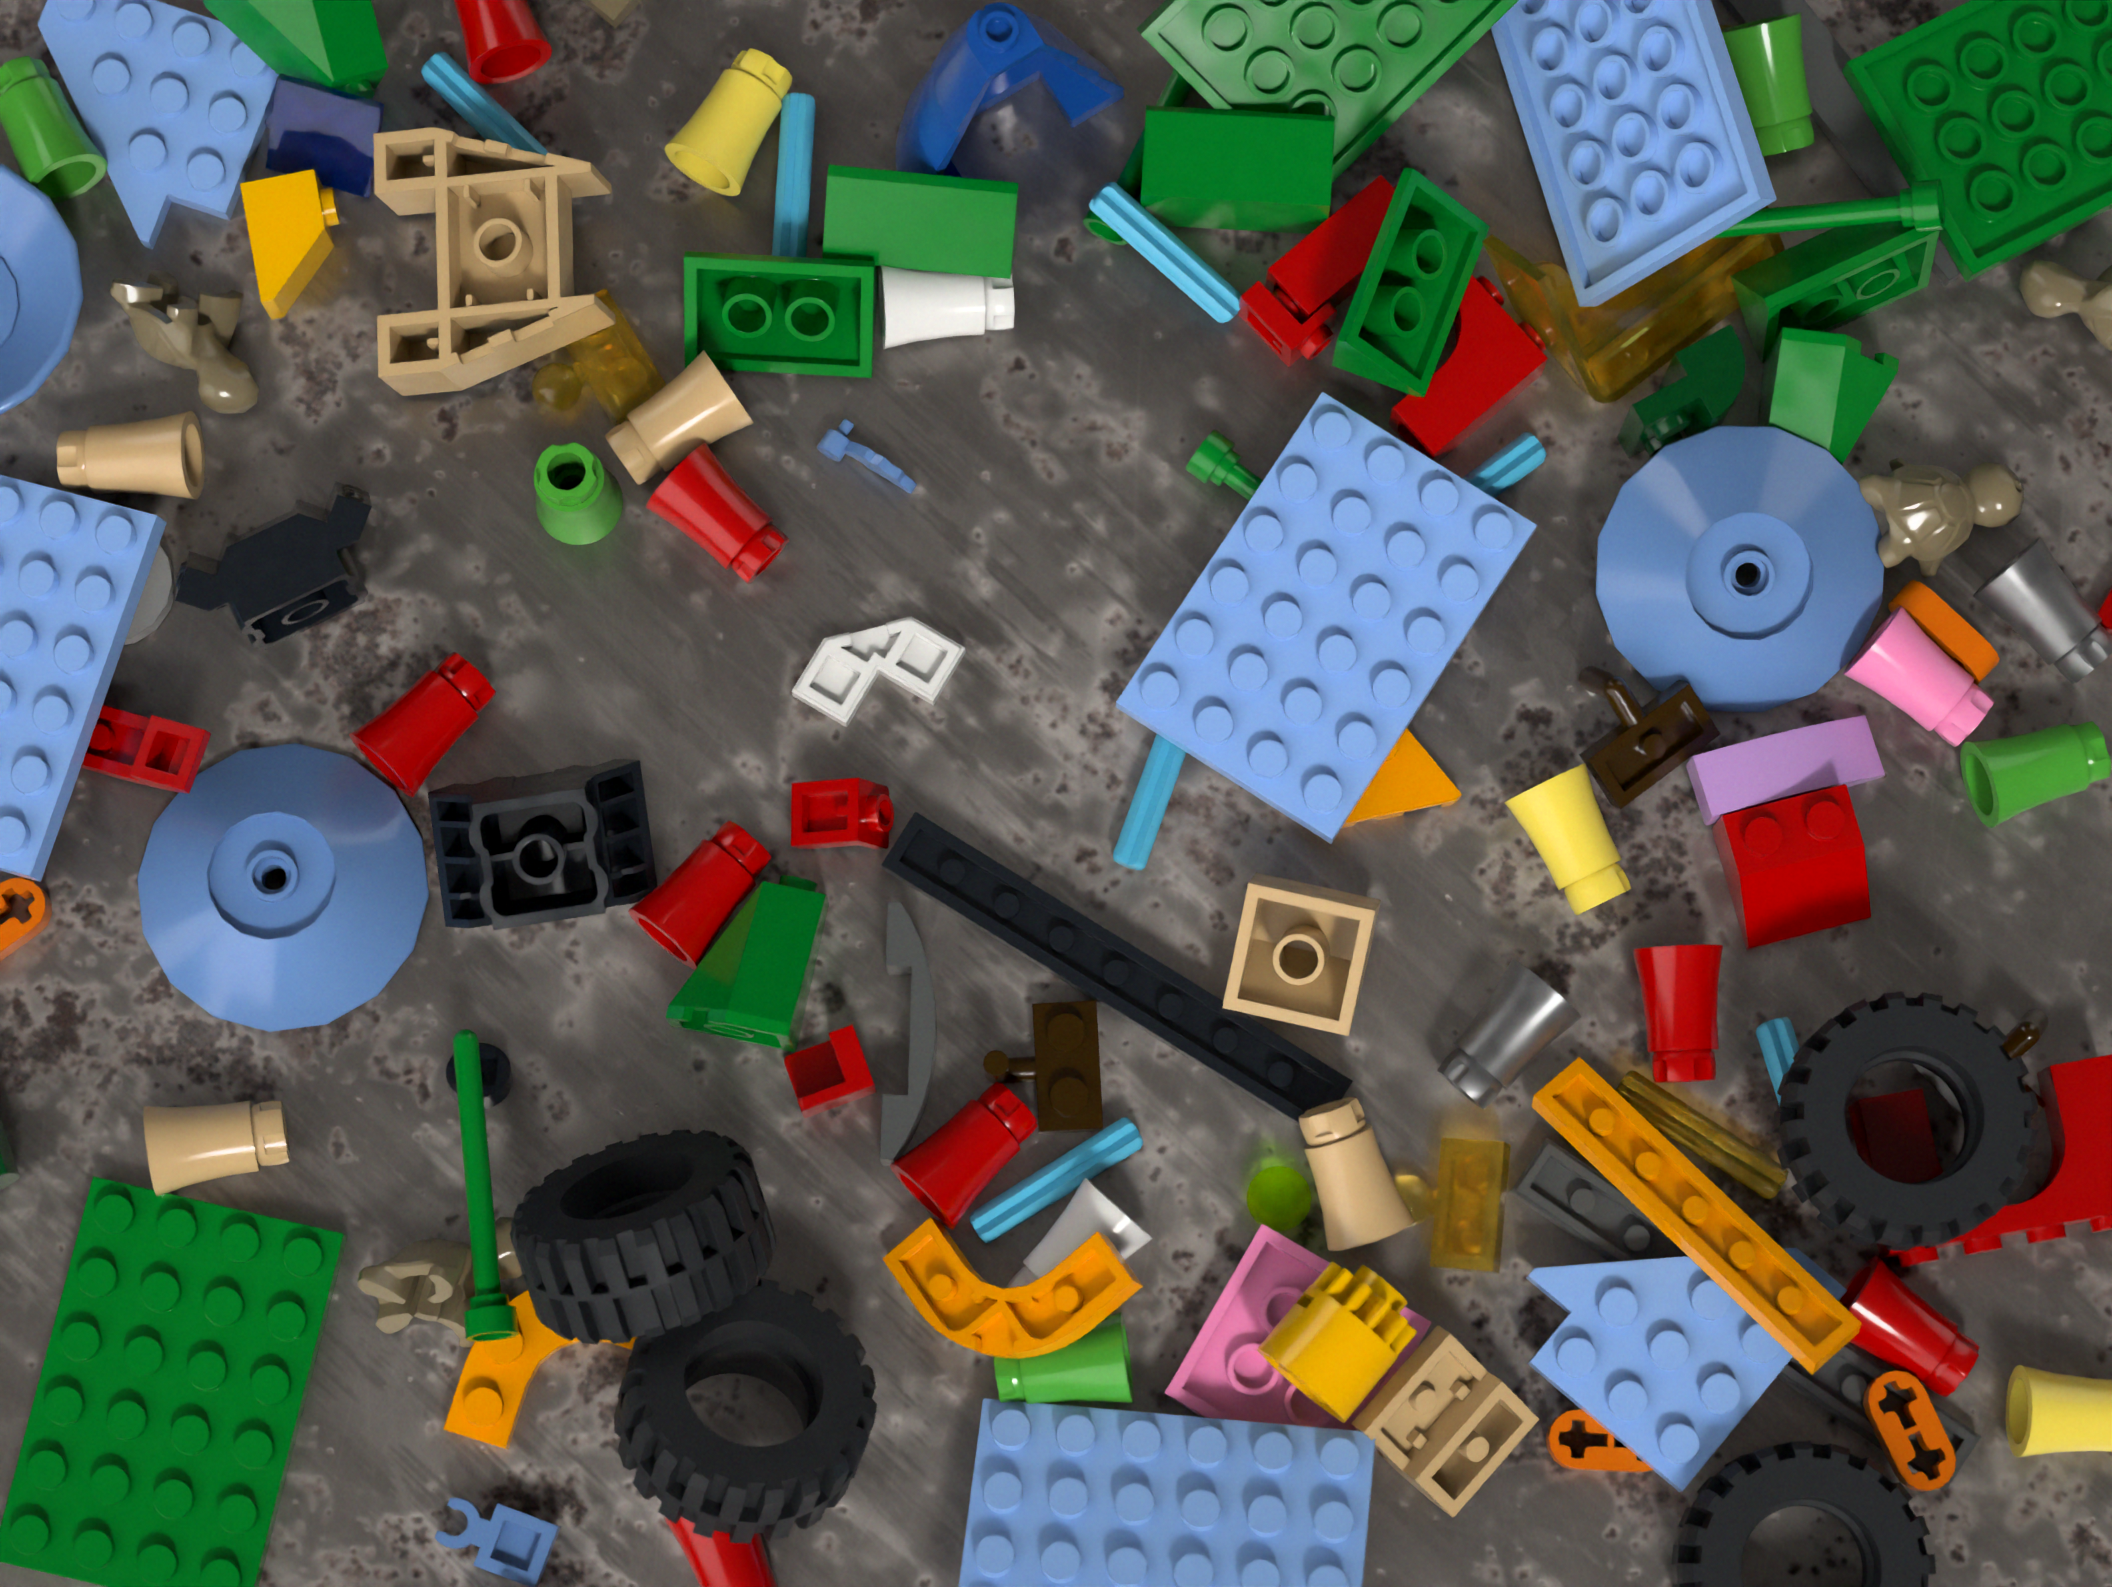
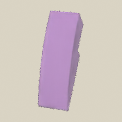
(1784, 766)

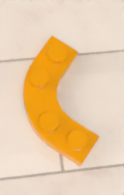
(1013, 1319)
(499, 1377)

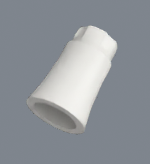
(940, 305)
(1084, 1216)

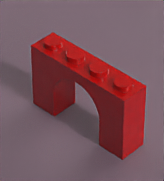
(1491, 354)
(1898, 1143)

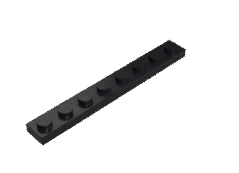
(1111, 971)

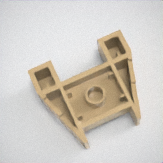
(499, 257)

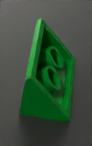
(1237, 169)
(921, 221)
(1833, 279)
(1410, 287)
(780, 313)

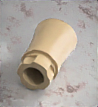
(677, 420)
(135, 457)
(212, 1141)
(1351, 1176)

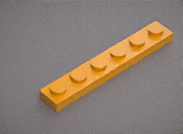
(1696, 1215)

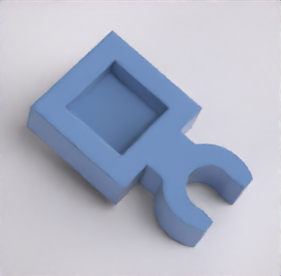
(509, 1543)

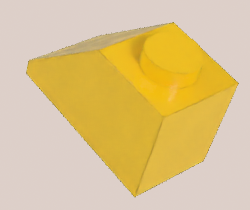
(288, 234)

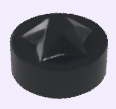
(495, 1072)

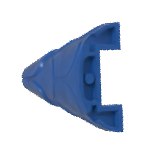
(985, 63)

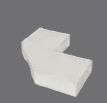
(899, 651)

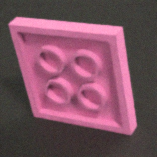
(1223, 1369)

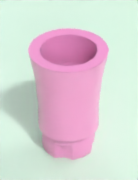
(1920, 678)

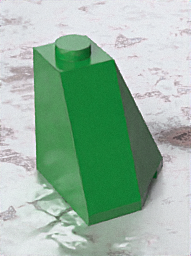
(311, 39)
(1822, 387)
(759, 969)

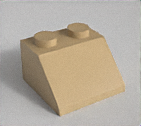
(1301, 953)

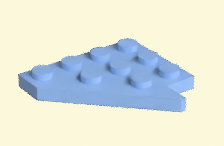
(164, 100)
(1659, 1355)

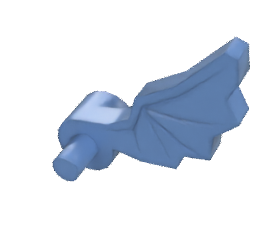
(836, 444)

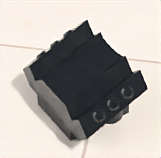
(284, 571)
(542, 845)

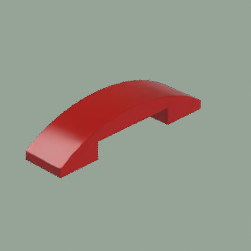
(146, 750)

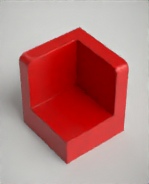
(830, 1073)

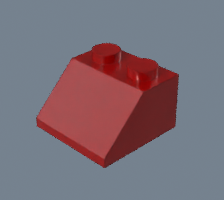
(1794, 866)

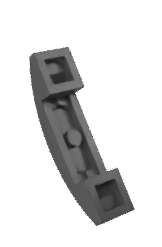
(904, 1112)

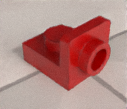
(1276, 323)
(840, 814)

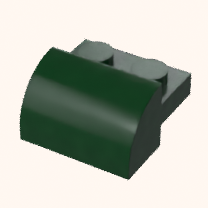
(1691, 395)

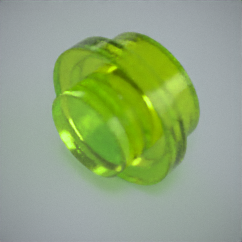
(1278, 1198)

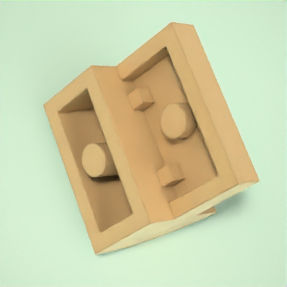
(1445, 1421)

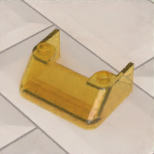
(1641, 328)

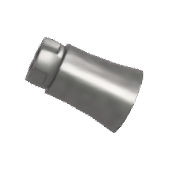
(2047, 612)
(1507, 1035)

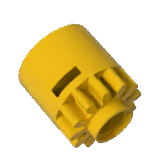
(1340, 1338)

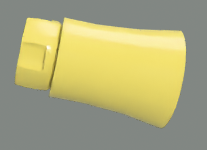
(731, 123)
(1572, 838)
(2057, 1413)

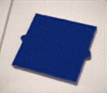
(325, 133)

